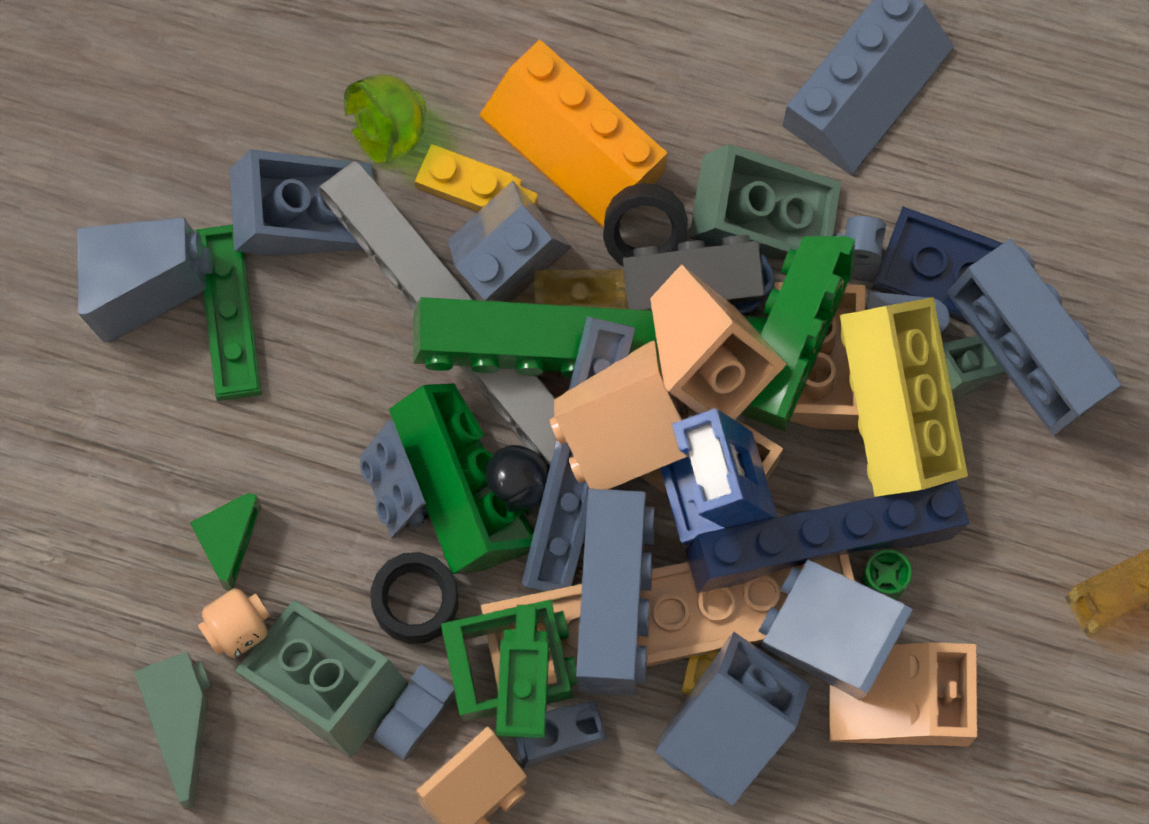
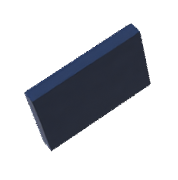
(929, 258)

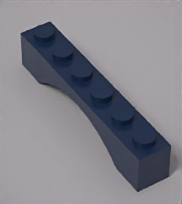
(771, 545)

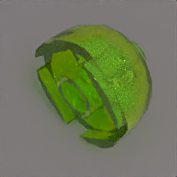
(387, 116)

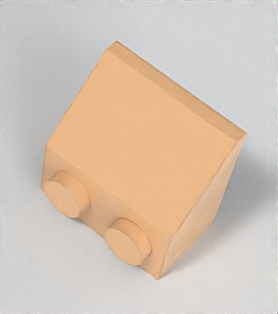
(474, 783)

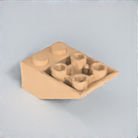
(917, 699)

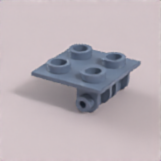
(393, 481)

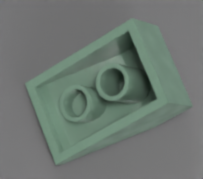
(761, 199)
(323, 677)

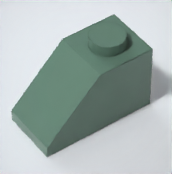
(969, 365)

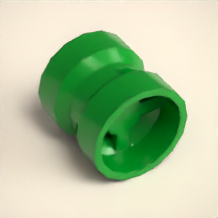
(892, 569)

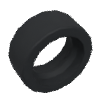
(646, 195)
(399, 566)

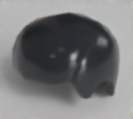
(518, 477)

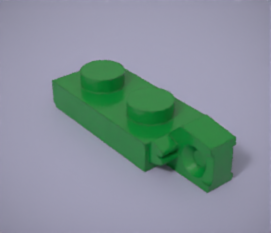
(523, 678)

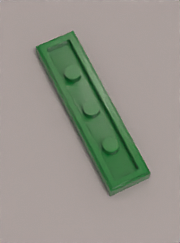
(229, 318)

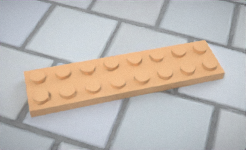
(681, 619)

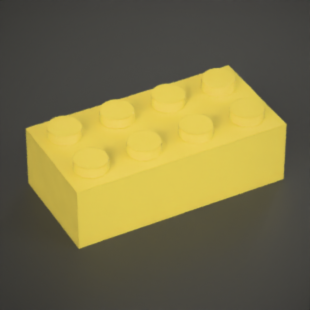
(903, 397)

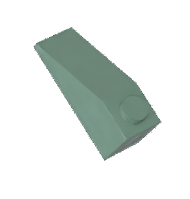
(178, 714)

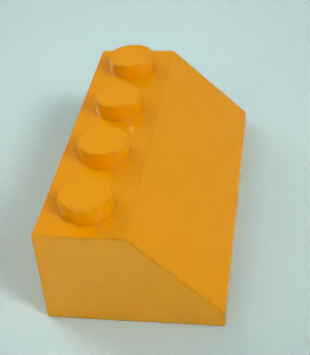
(571, 131)

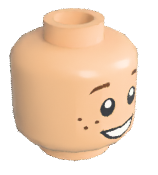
(234, 623)

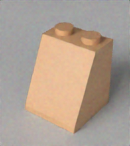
(709, 347)
(620, 421)

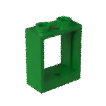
(457, 631)

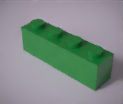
(801, 319)
(451, 473)

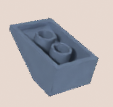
(280, 205)

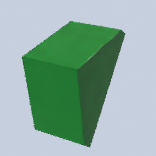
(227, 534)

